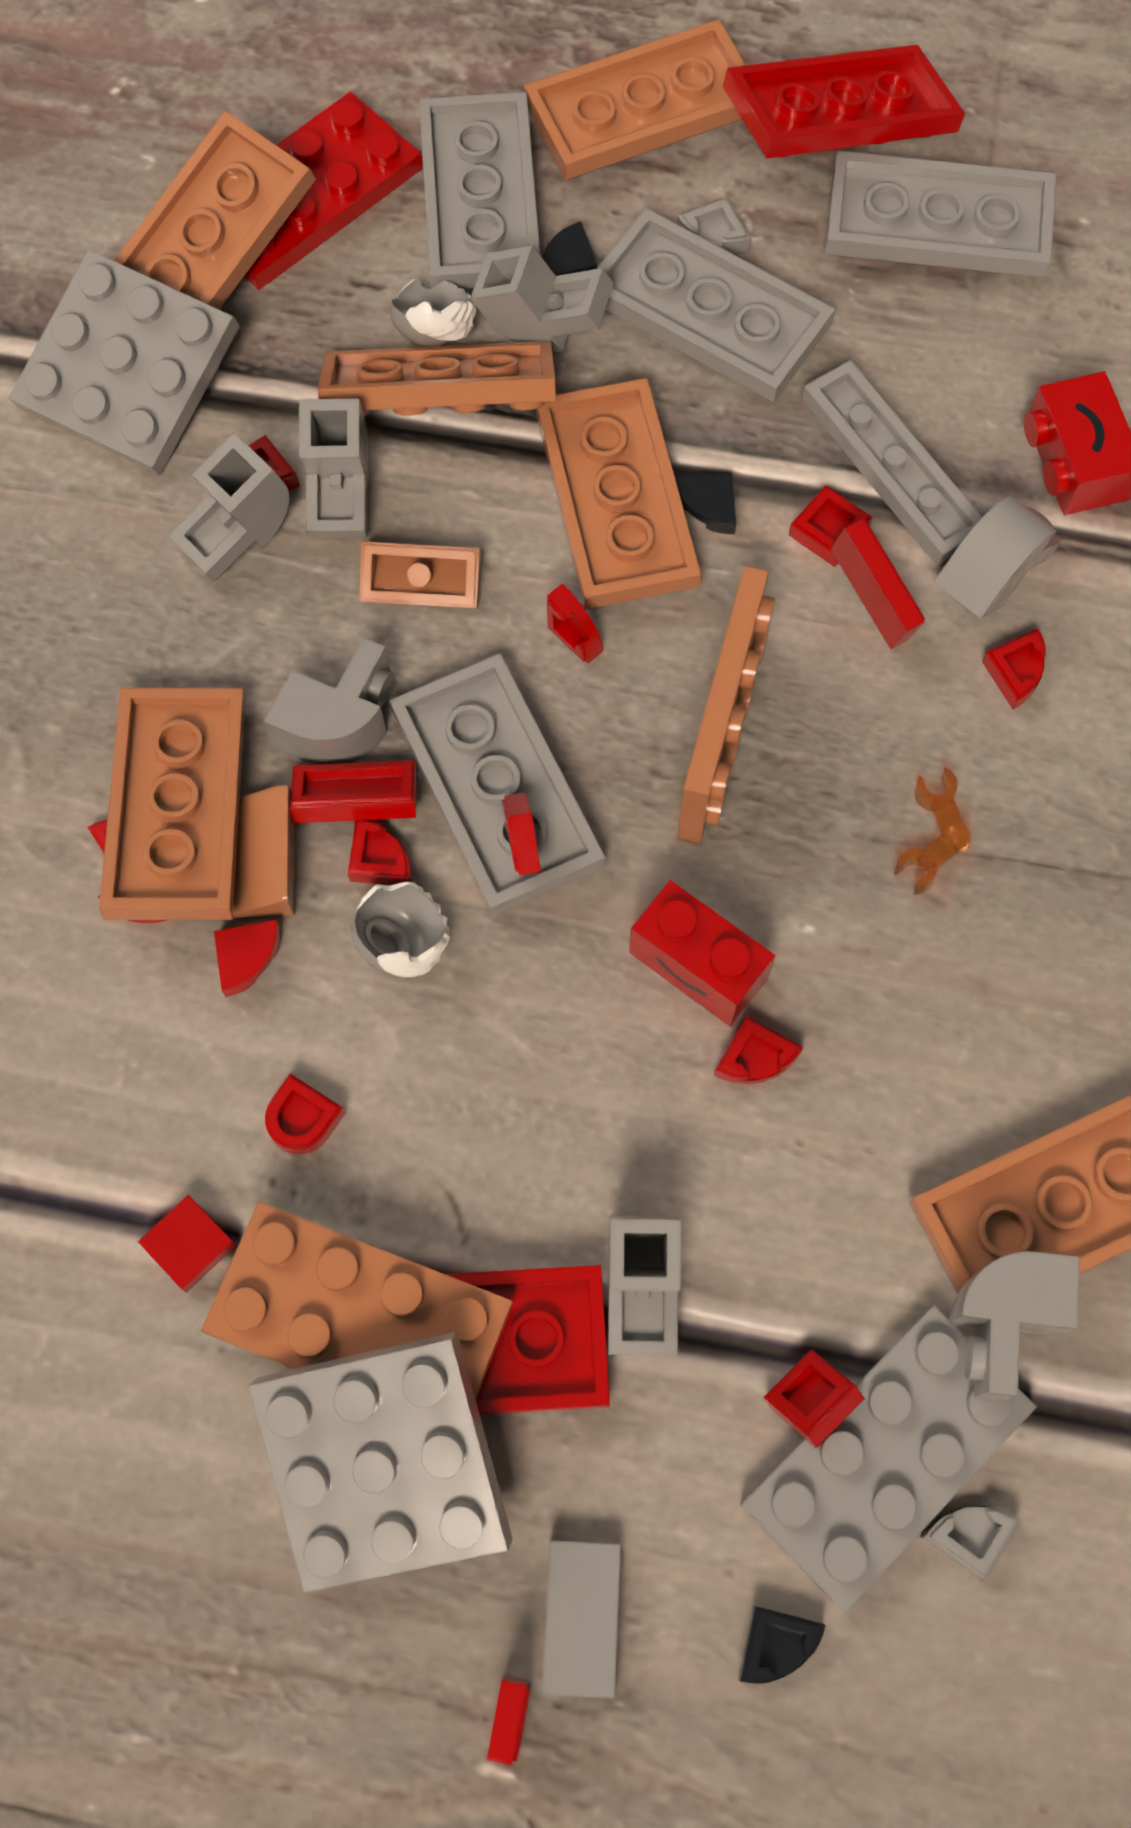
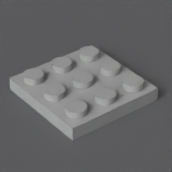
(124, 362)
(381, 1463)

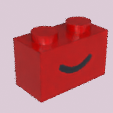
(1081, 442)
(700, 953)

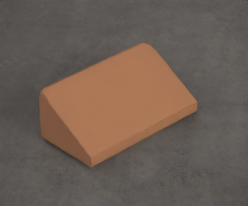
(420, 574)
(265, 855)

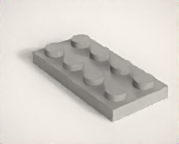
(476, 182)
(941, 214)
(713, 304)
(474, 749)
(887, 1466)

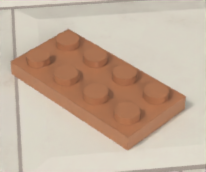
(636, 99)
(218, 213)
(442, 377)
(617, 494)
(726, 707)
(174, 805)
(1046, 1197)
(324, 1296)

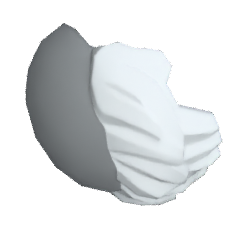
(433, 314)
(400, 929)

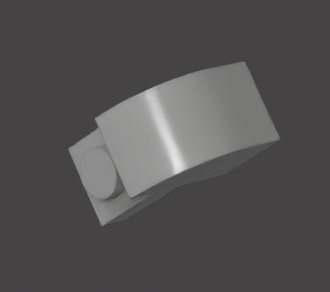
(532, 304)
(336, 467)
(242, 506)
(997, 556)
(331, 722)
(644, 1285)
(1010, 1297)

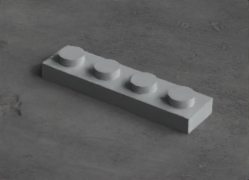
(892, 460)

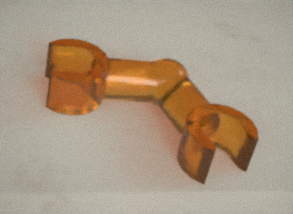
(953, 837)

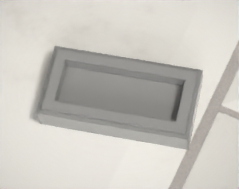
(581, 1619)

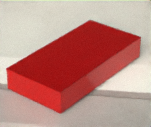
(877, 583)
(353, 791)

